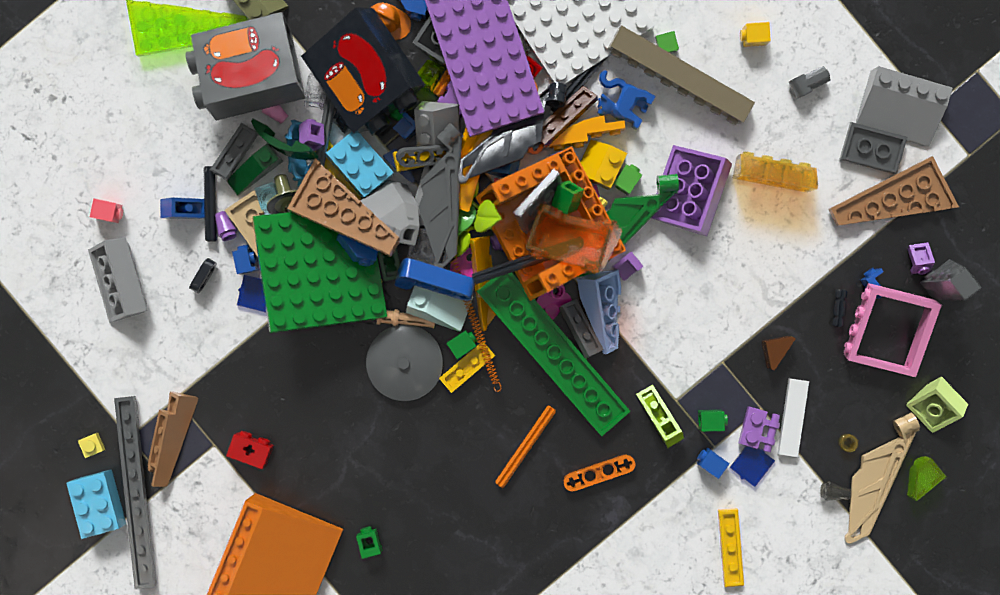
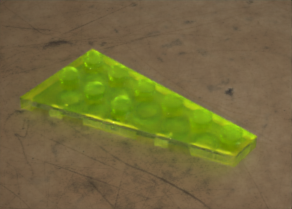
(170, 27)

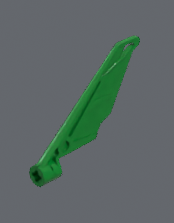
(636, 211)

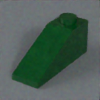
(254, 169)

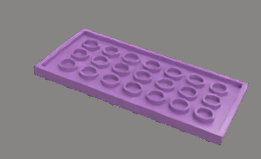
(485, 62)

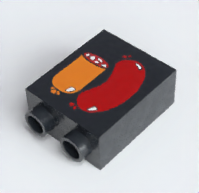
(364, 71)

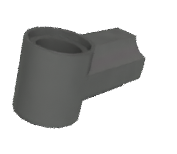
(806, 83)

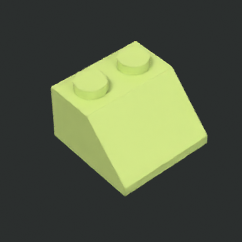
(937, 405)

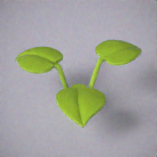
(485, 219)

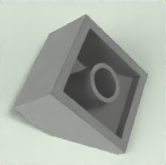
(432, 119)

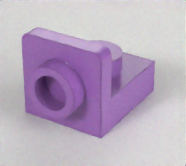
(921, 258)

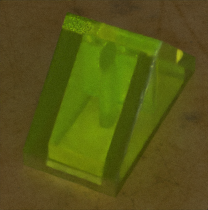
(430, 74)

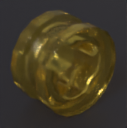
(842, 439)

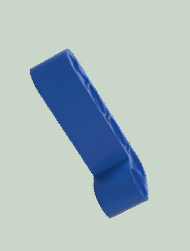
(434, 278)

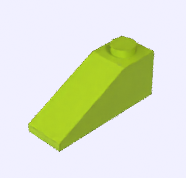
(660, 416)

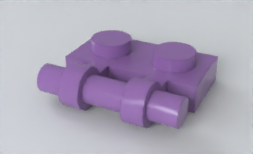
(753, 427)

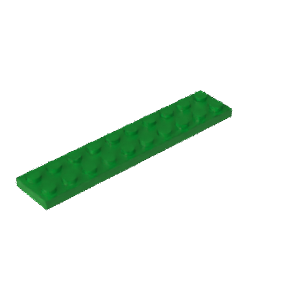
(554, 352)

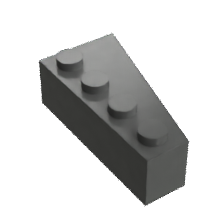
(950, 282)

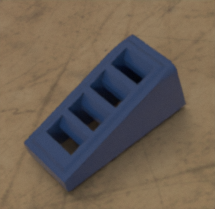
(406, 174)

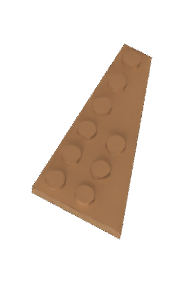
(906, 193)
(333, 206)

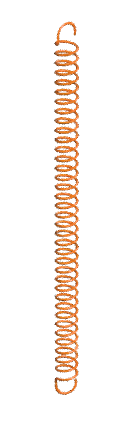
(472, 311)

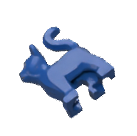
(628, 99)

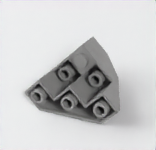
(396, 208)

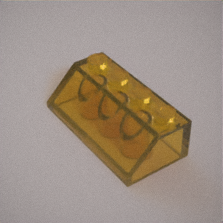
(775, 173)

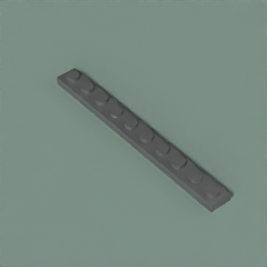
(135, 492)

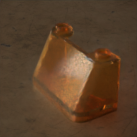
(573, 239)

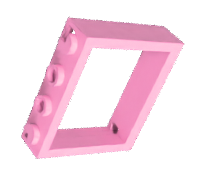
(919, 342)

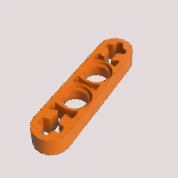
(598, 470)

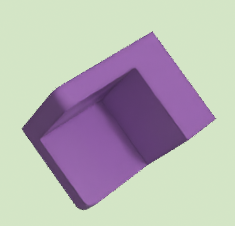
(627, 266)

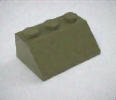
(260, 8)

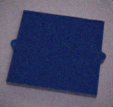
(251, 294)
(752, 464)

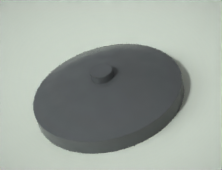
(404, 362)

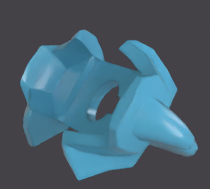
(296, 166)

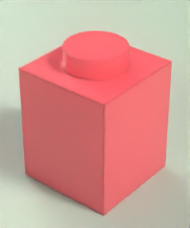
(106, 210)

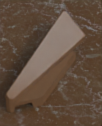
(169, 436)

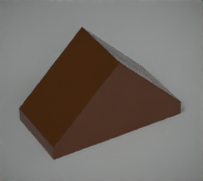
(775, 350)

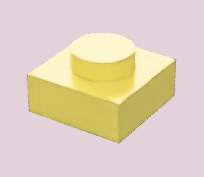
(91, 445)

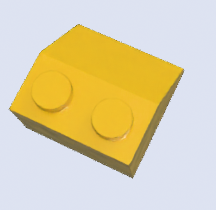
(602, 163)

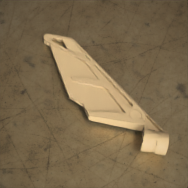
(876, 476)

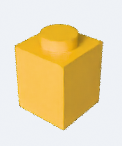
(755, 34)

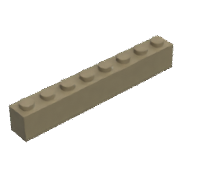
(680, 75)

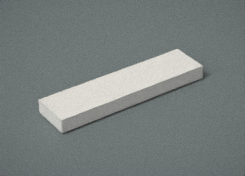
(793, 417)

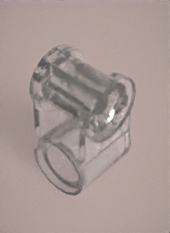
(314, 93)

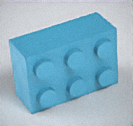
(359, 164)
(96, 504)

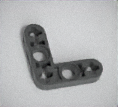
(410, 162)

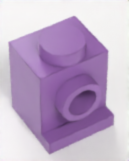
(311, 134)

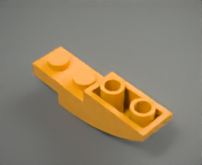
(578, 133)

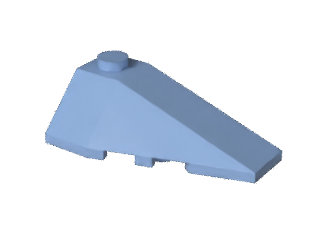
(600, 299)

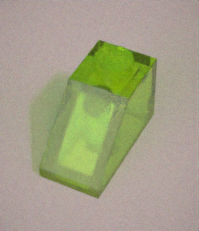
(923, 477)

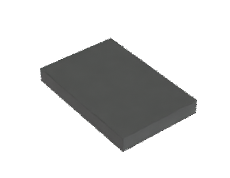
(873, 148)
(542, 194)

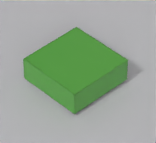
(667, 41)

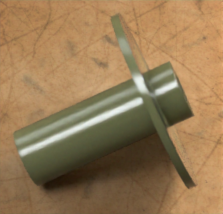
(281, 201)

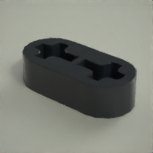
(203, 275)

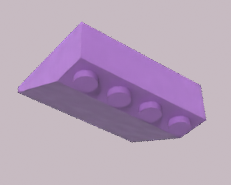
(700, 189)

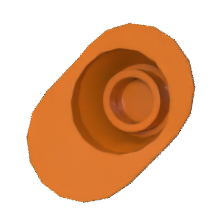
(394, 19)

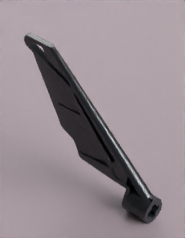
(513, 140)

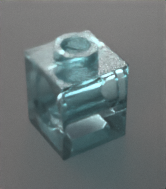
(263, 191)

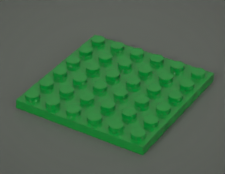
(312, 277)

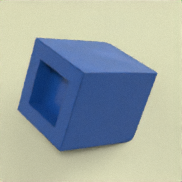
(406, 127)

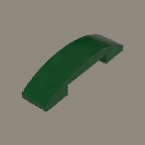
(297, 151)

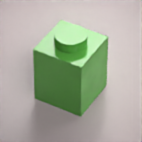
(627, 179)

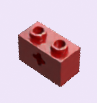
(239, 451)

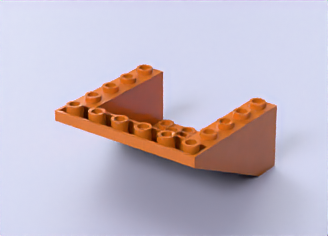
(511, 193)
(275, 551)

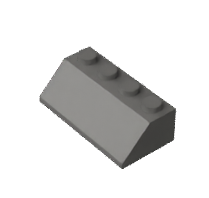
(117, 279)

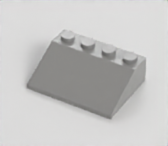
(903, 105)

